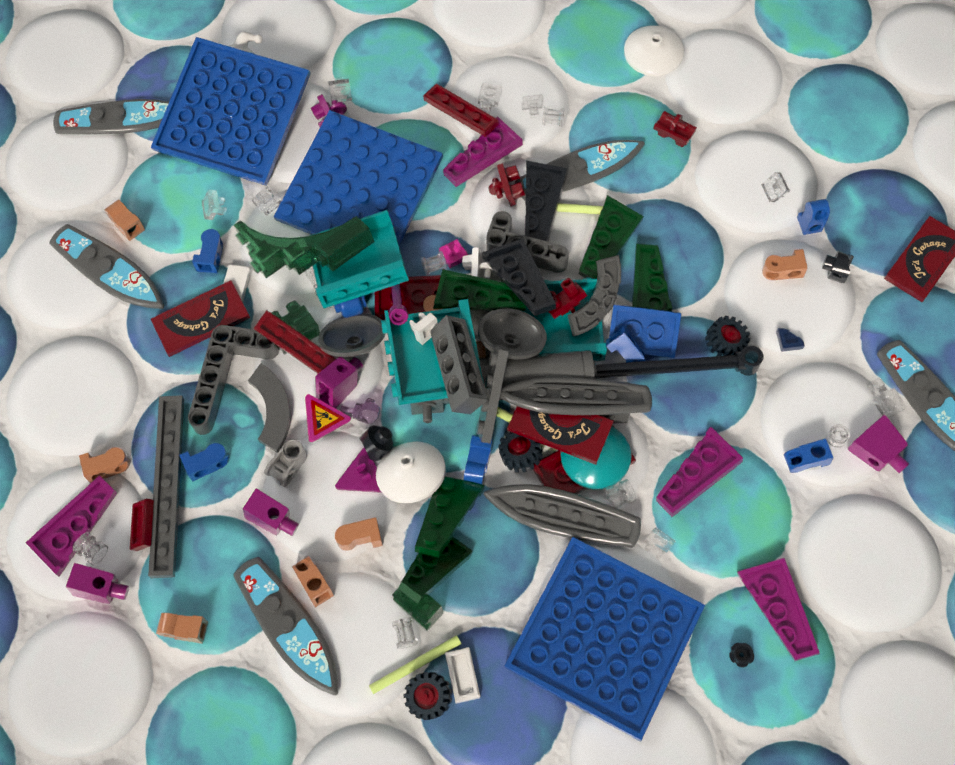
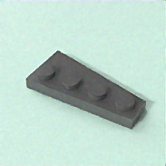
(493, 389)

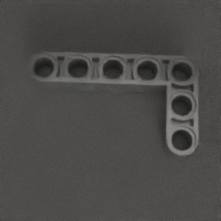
(220, 369)

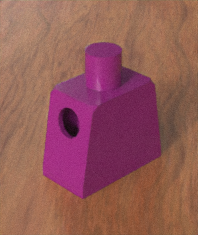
(337, 381)
(881, 446)
(262, 507)
(85, 584)

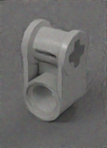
(285, 464)

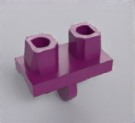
(322, 108)

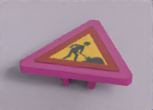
(322, 418)

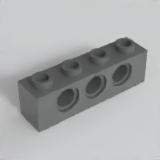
(458, 365)

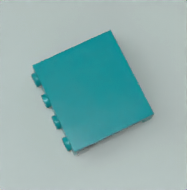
(368, 271)
(559, 330)
(416, 365)

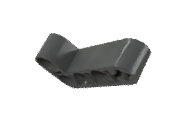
(557, 253)

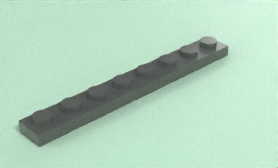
(166, 487)

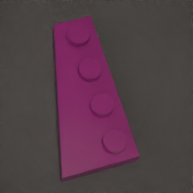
(482, 154)
(701, 470)
(57, 537)
(779, 602)

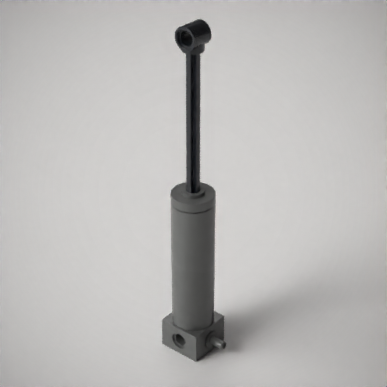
(582, 365)

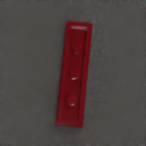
(461, 110)
(293, 342)

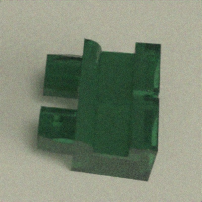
(300, 319)
(424, 612)

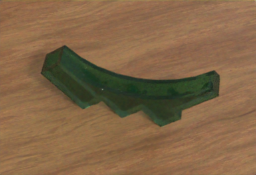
(300, 253)

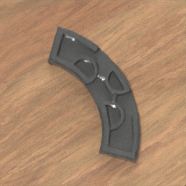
(602, 299)
(277, 407)

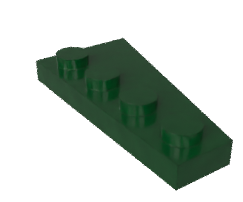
(610, 235)
(649, 281)
(480, 292)
(446, 513)
(430, 571)

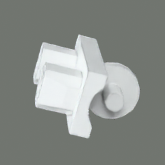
(477, 264)

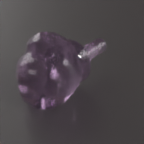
(366, 412)

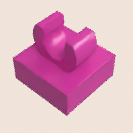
(453, 253)

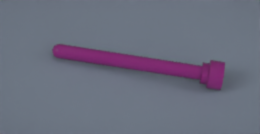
(398, 313)

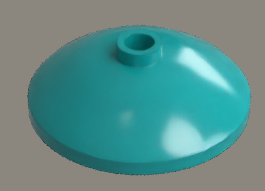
(610, 468)

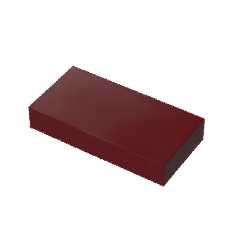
(141, 524)

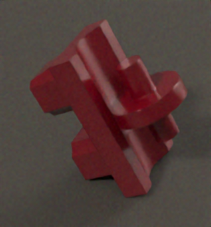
(674, 128)
(511, 191)
(568, 298)

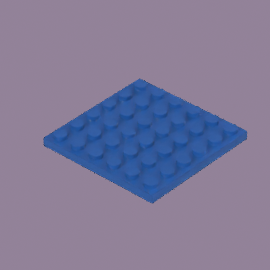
(231, 110)
(357, 173)
(605, 638)

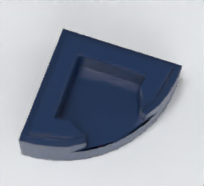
(788, 340)

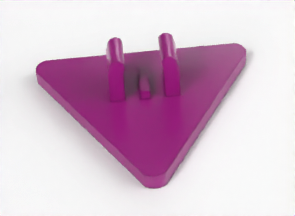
(359, 475)

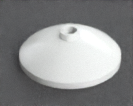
(654, 50)
(412, 480)

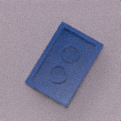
(652, 329)

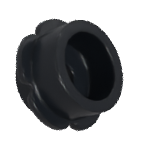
(743, 648)

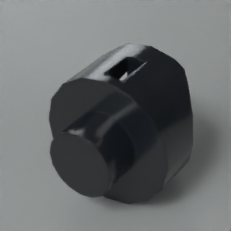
(838, 266)
(377, 442)

